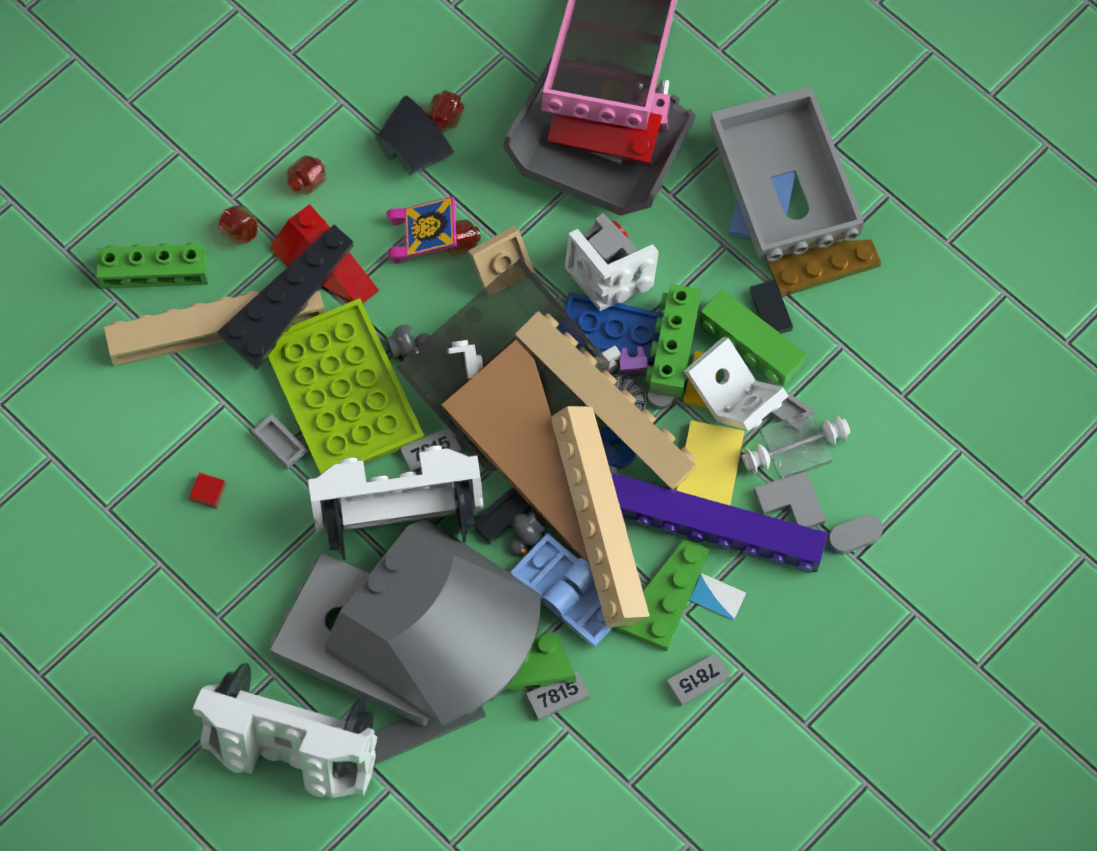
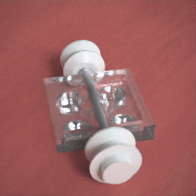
(796, 445)

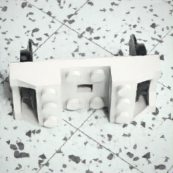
(396, 500)
(324, 747)

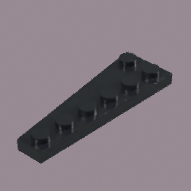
(268, 315)

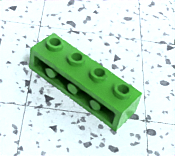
(152, 265)
(752, 338)
(675, 340)

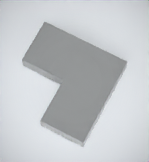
(794, 493)

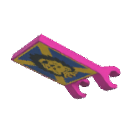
(427, 227)

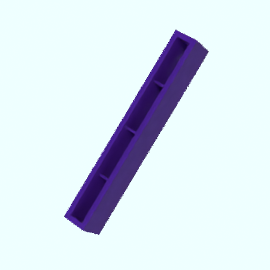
(720, 524)

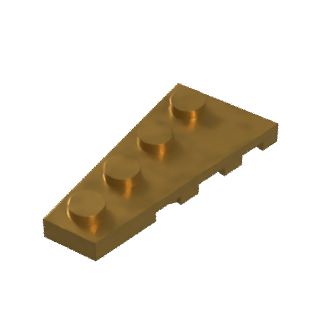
(823, 265)

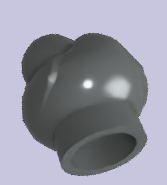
(402, 341)
(529, 529)

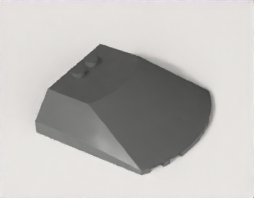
(588, 176)
(437, 625)

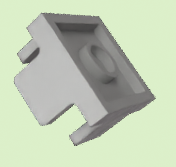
(609, 240)

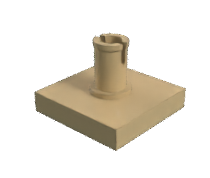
(498, 254)

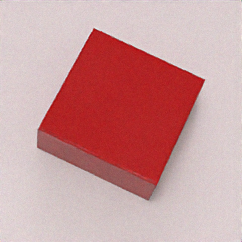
(207, 490)

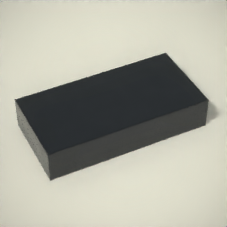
(771, 306)
(498, 515)

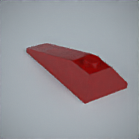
(606, 138)
(299, 233)

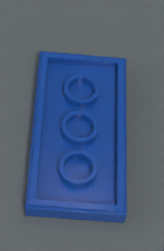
(615, 326)

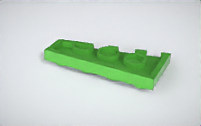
(669, 595)
(544, 664)

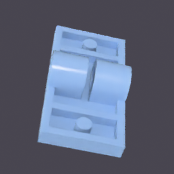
(564, 588)

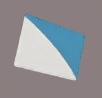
(717, 596)

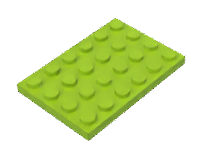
(343, 388)

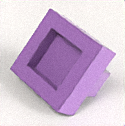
(633, 366)

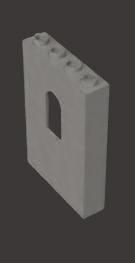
(776, 139)
(305, 634)

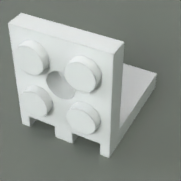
(610, 282)
(738, 397)

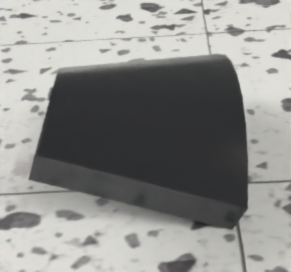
(413, 137)

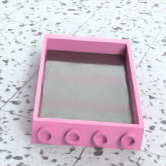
(609, 60)

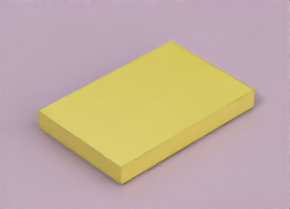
(716, 461)

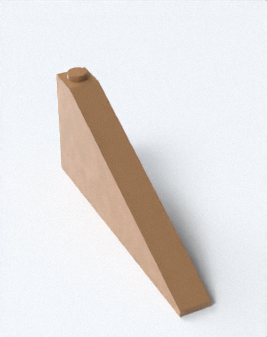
(512, 426)

